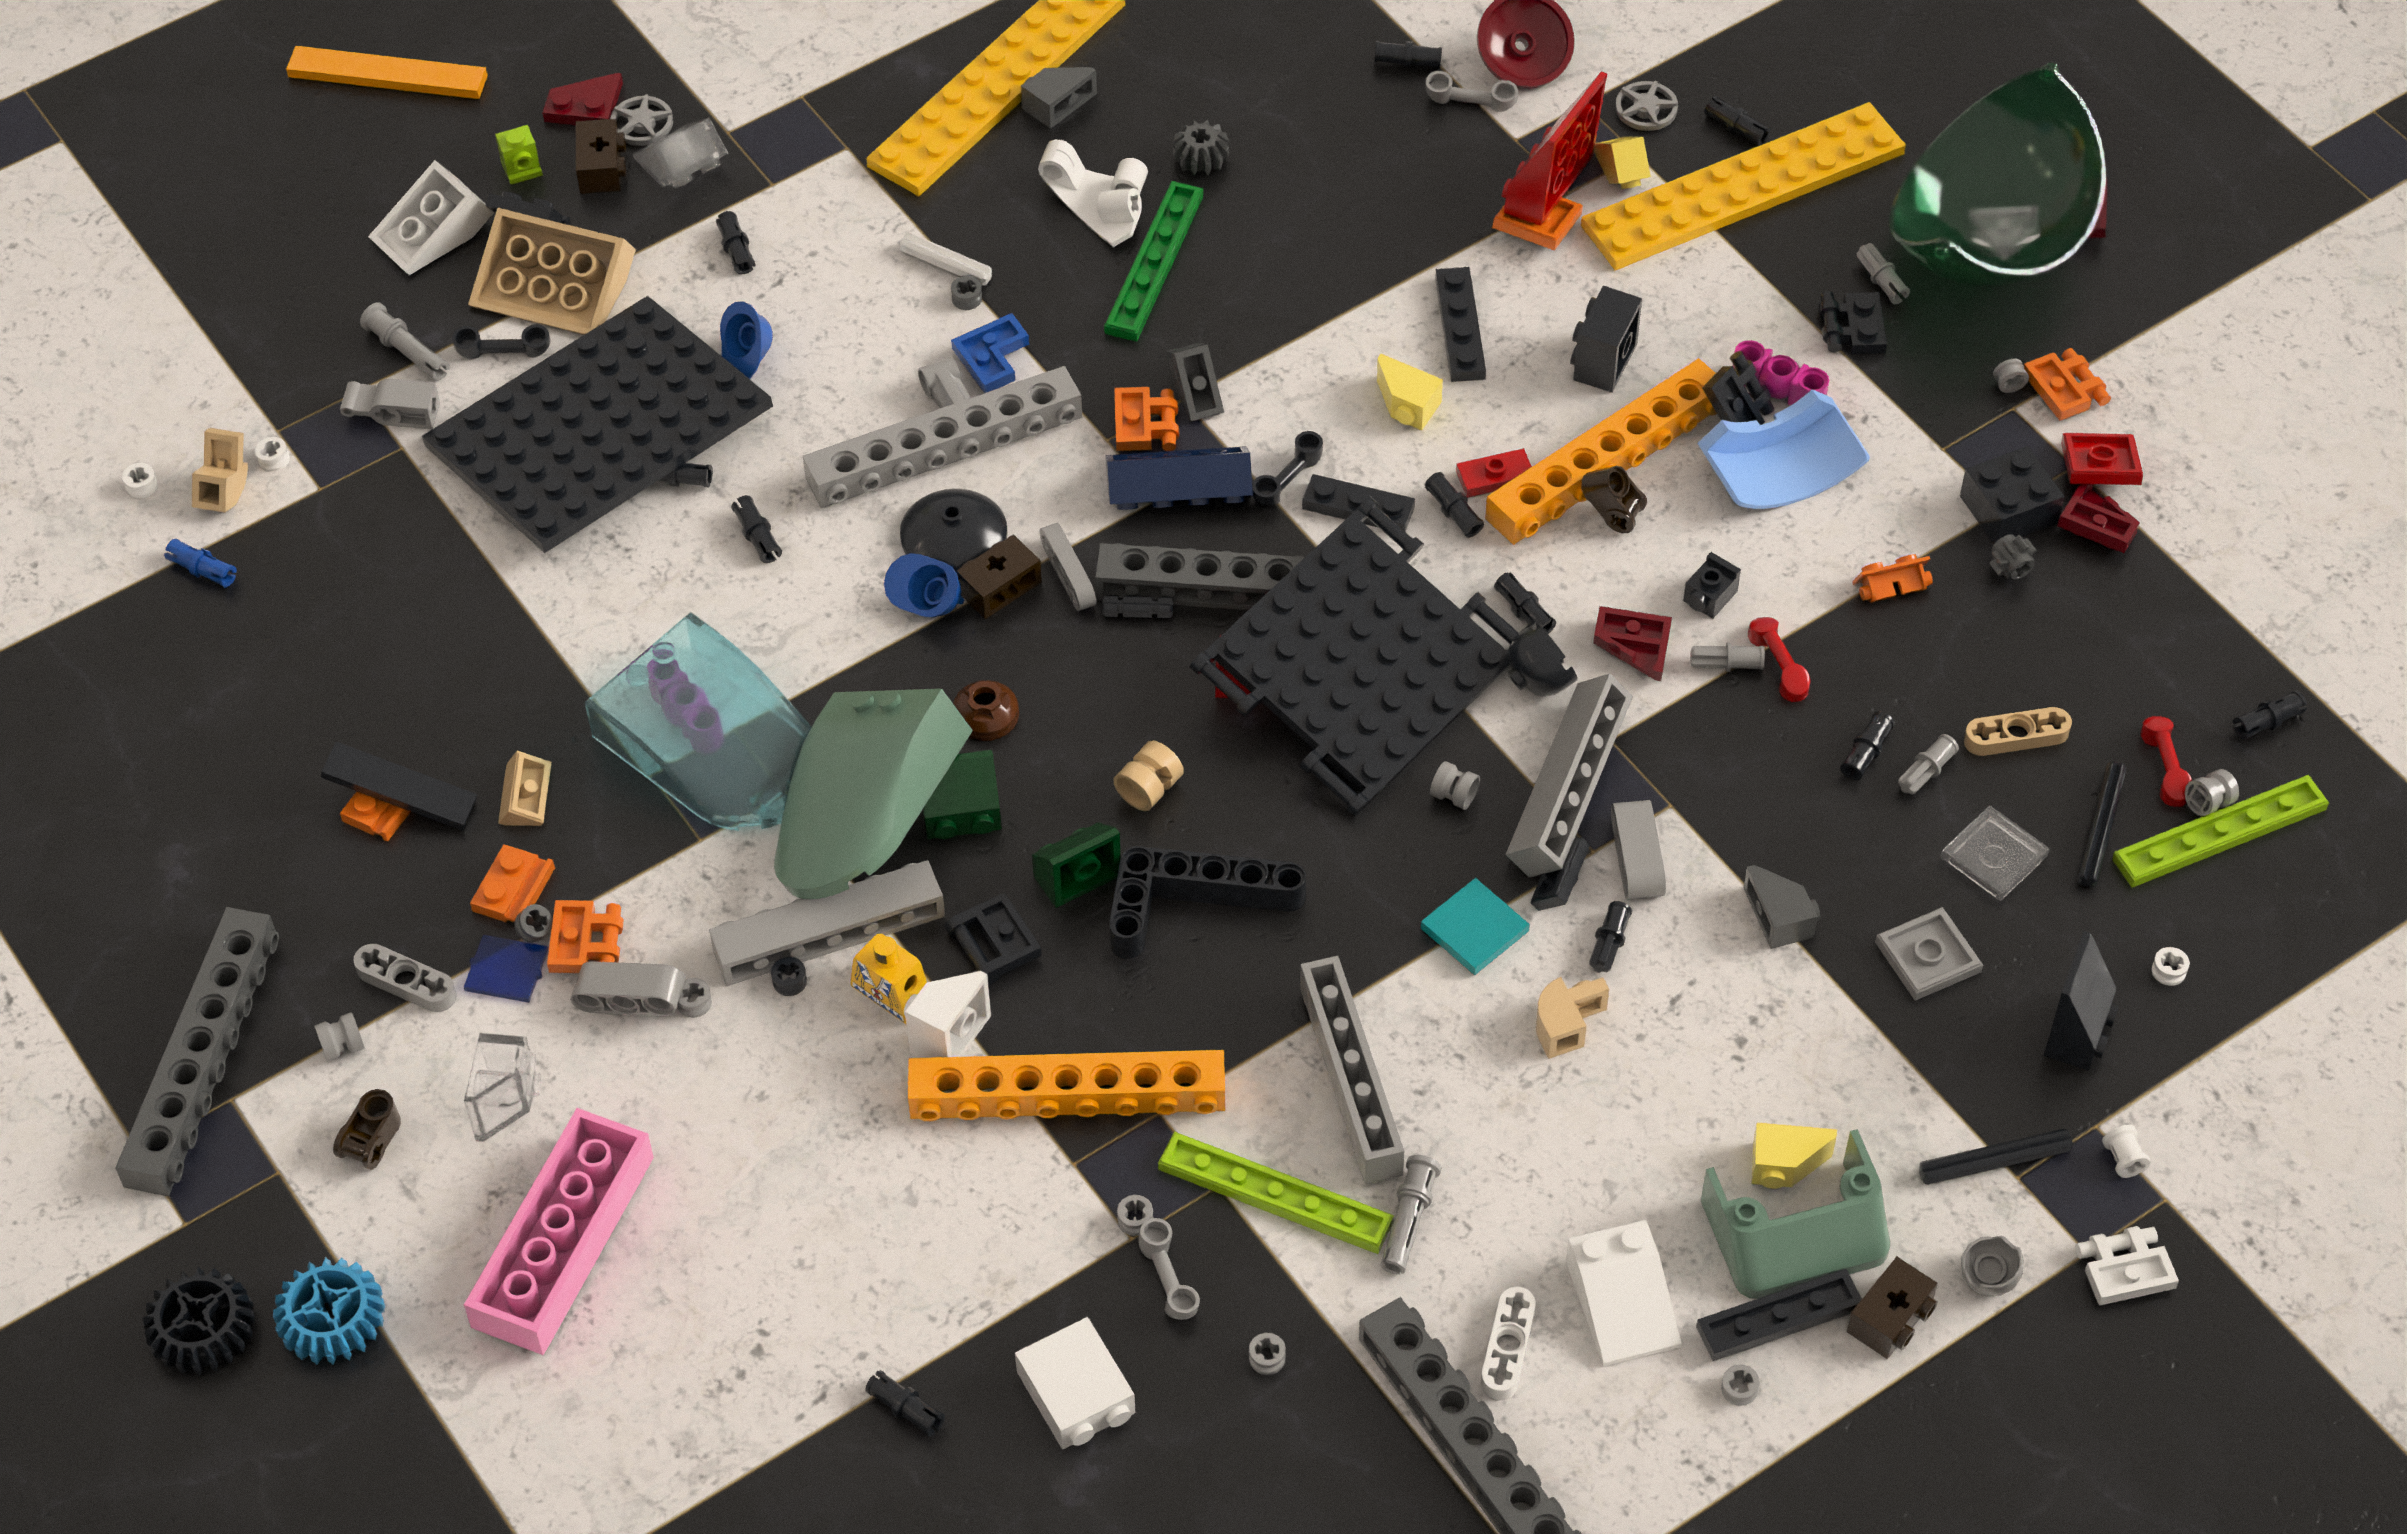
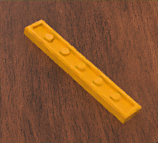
(387, 72)

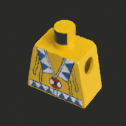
(887, 974)

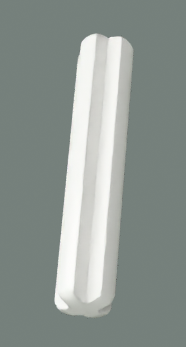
(945, 258)

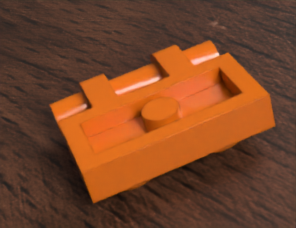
(2059, 388)
(1134, 422)
(572, 935)

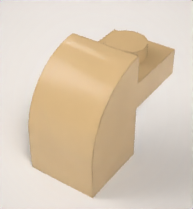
(224, 473)
(1562, 1012)

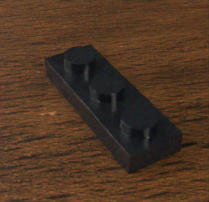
(1342, 498)

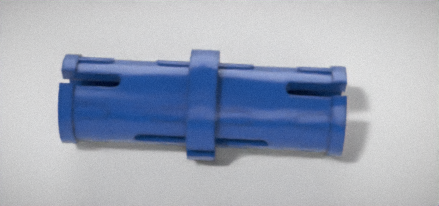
(200, 562)

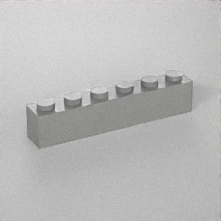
(1569, 776)
(827, 924)
(1352, 1070)

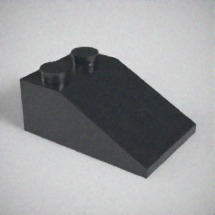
(2083, 1009)

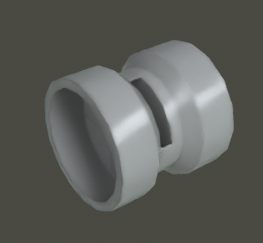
(1455, 785)
(2211, 792)
(339, 1036)

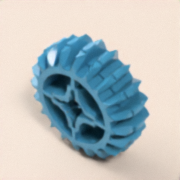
(306, 1323)

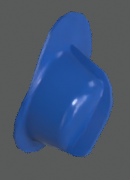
(744, 337)
(923, 585)

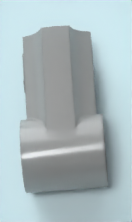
(943, 382)

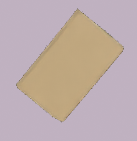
(524, 790)

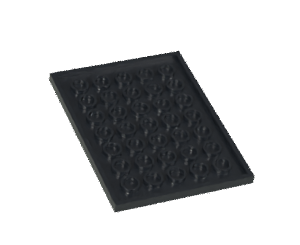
(596, 423)

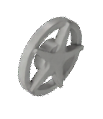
(1646, 105)
(643, 119)

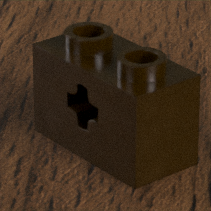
(599, 156)
(999, 576)
(1892, 1308)

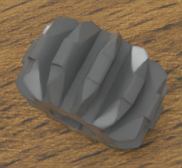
(1200, 147)

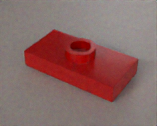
(1491, 472)

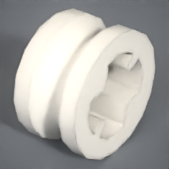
(274, 462)
(136, 472)
(2165, 974)

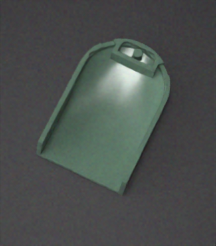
(863, 784)

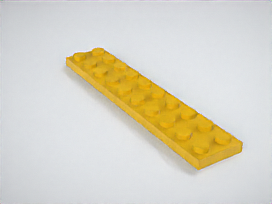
(986, 90)
(1742, 186)

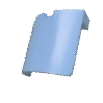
(1786, 459)

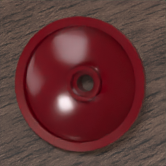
(1542, 30)

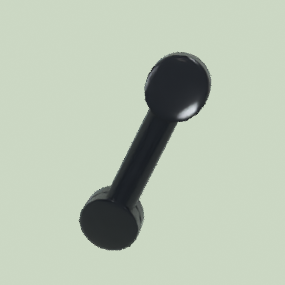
(533, 342)
(1307, 454)

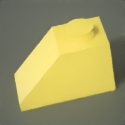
(1623, 160)
(1408, 392)
(1788, 1153)

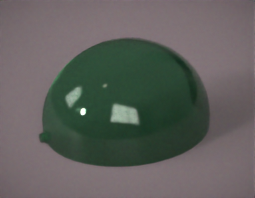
(2009, 149)

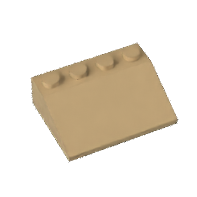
(550, 272)

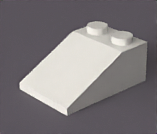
(430, 220)
(1623, 1292)

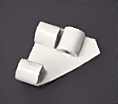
(1101, 201)

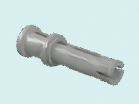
(394, 334)
(1413, 1199)

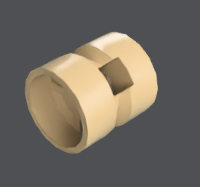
(1148, 775)

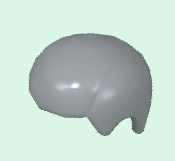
(1992, 1265)

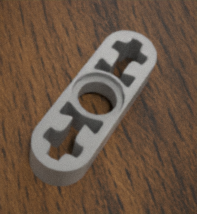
(1067, 566)
(415, 990)

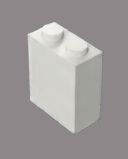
(1075, 1383)

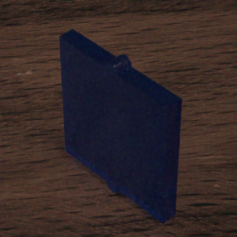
(505, 968)

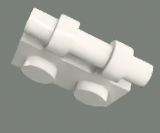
(2131, 1274)

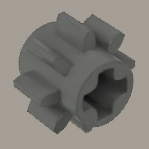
(2013, 557)

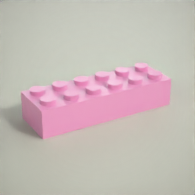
(559, 1231)

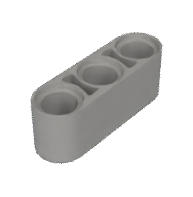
(1638, 849)
(628, 988)

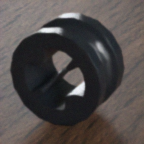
(788, 966)

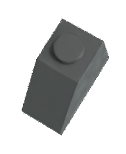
(1058, 93)
(1195, 381)
(1780, 907)

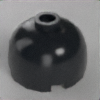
(1538, 663)

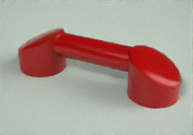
(1795, 678)
(2157, 732)

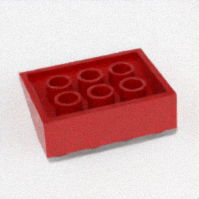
(1557, 158)

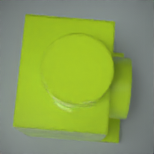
(518, 154)

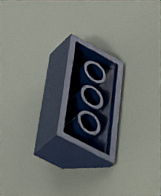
(1179, 476)

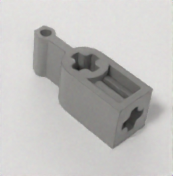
(393, 402)

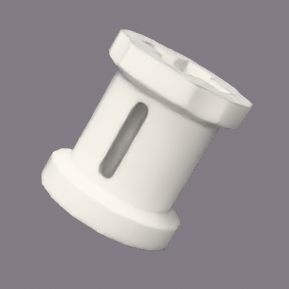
(2126, 1151)

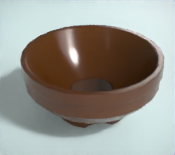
(990, 720)

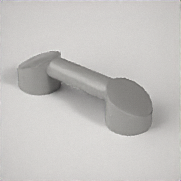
(1501, 98)
(1154, 1243)

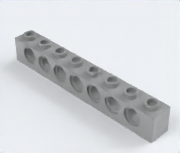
(942, 436)

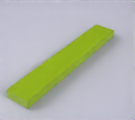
(2220, 831)
(1276, 1192)

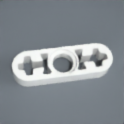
(1515, 1358)

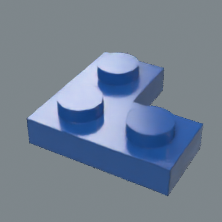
(984, 351)

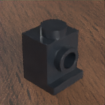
(1712, 585)

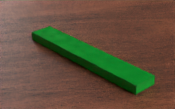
(1153, 261)

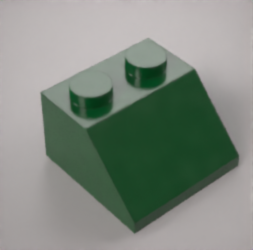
(964, 798)
(1078, 863)

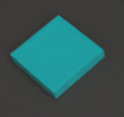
(1475, 926)

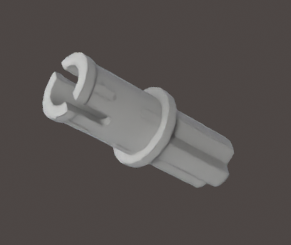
(1882, 273)
(1727, 657)
(1928, 764)

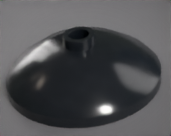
(933, 533)

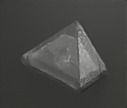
(2004, 228)

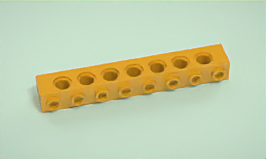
(1619, 440)
(1053, 1071)

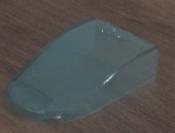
(703, 726)

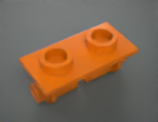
(1906, 572)

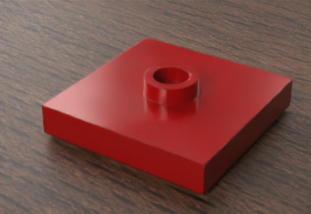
(2101, 459)

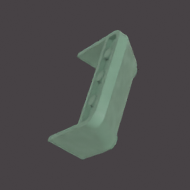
(1806, 1245)

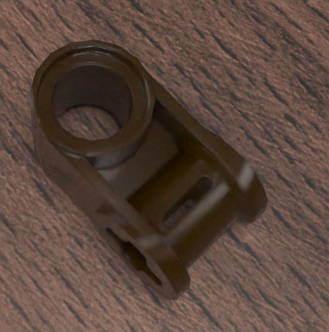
(1614, 494)
(368, 1136)

